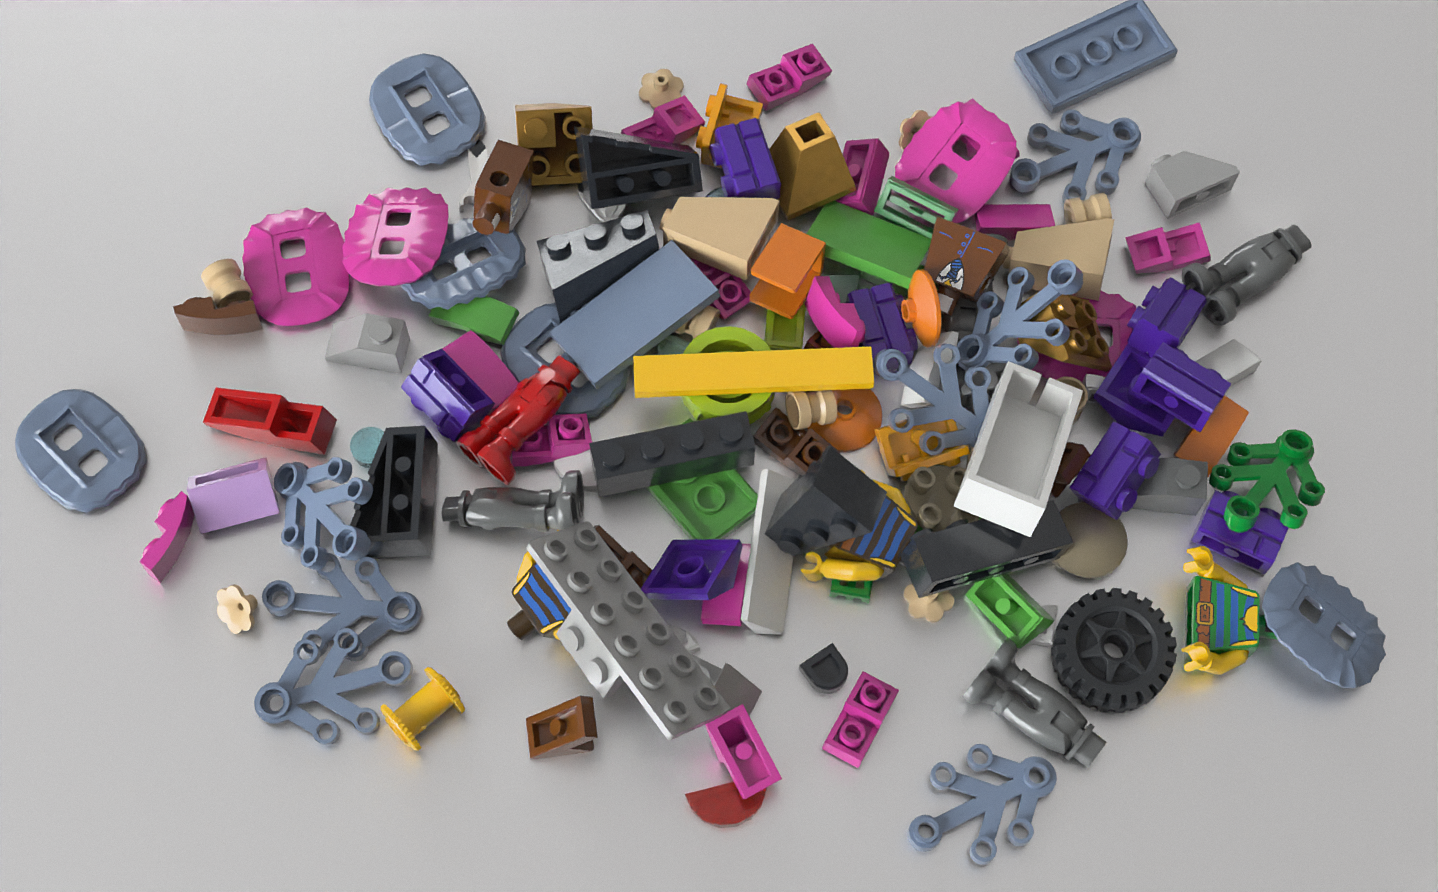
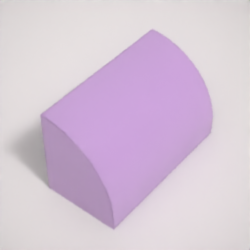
(233, 495)

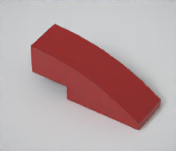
(271, 419)

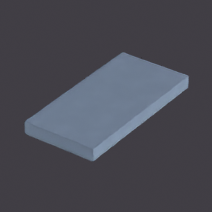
(1095, 54)
(634, 314)

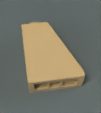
(721, 230)
(1081, 242)

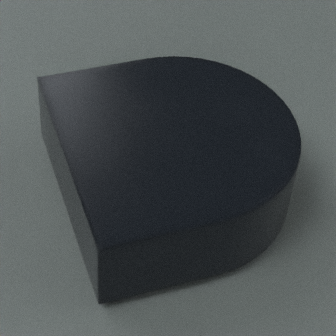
(825, 670)

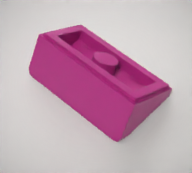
(867, 166)
(1011, 218)

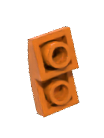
(1216, 435)

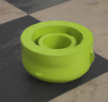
(711, 406)

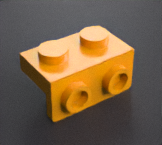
(724, 111)
(902, 450)

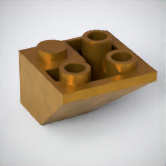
(551, 135)
(809, 166)
(1085, 343)

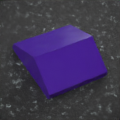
(1125, 405)
(694, 570)

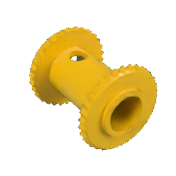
(422, 708)

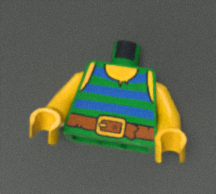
(1219, 617)

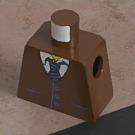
(502, 206)
(962, 262)

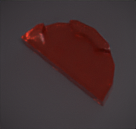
(724, 805)

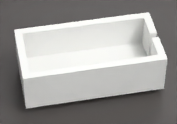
(1018, 450)

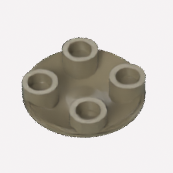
(932, 496)
(1097, 542)

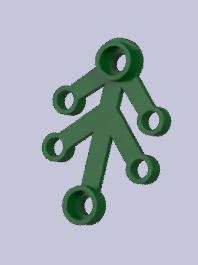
(1290, 449)

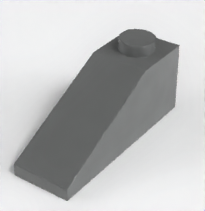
(1175, 487)

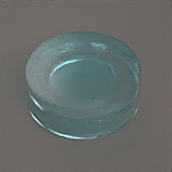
(365, 444)

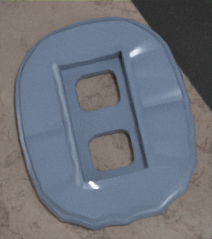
(404, 123)
(470, 279)
(522, 360)
(59, 470)
(1313, 641)

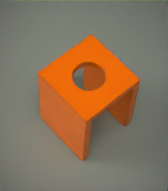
(787, 270)

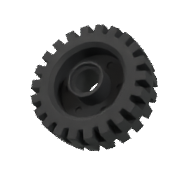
(1131, 626)

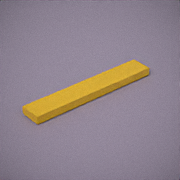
(753, 372)

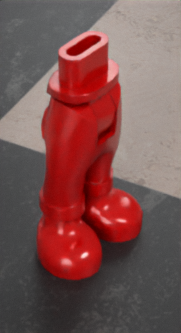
(518, 419)

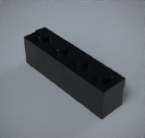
(672, 453)
(980, 551)

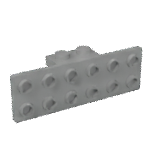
(621, 635)

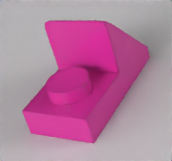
(742, 751)

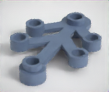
(1078, 152)
(1015, 319)
(945, 404)
(294, 484)
(348, 607)
(326, 688)
(988, 800)

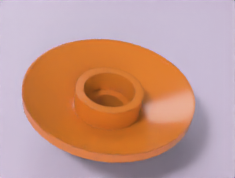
(923, 308)
(854, 429)

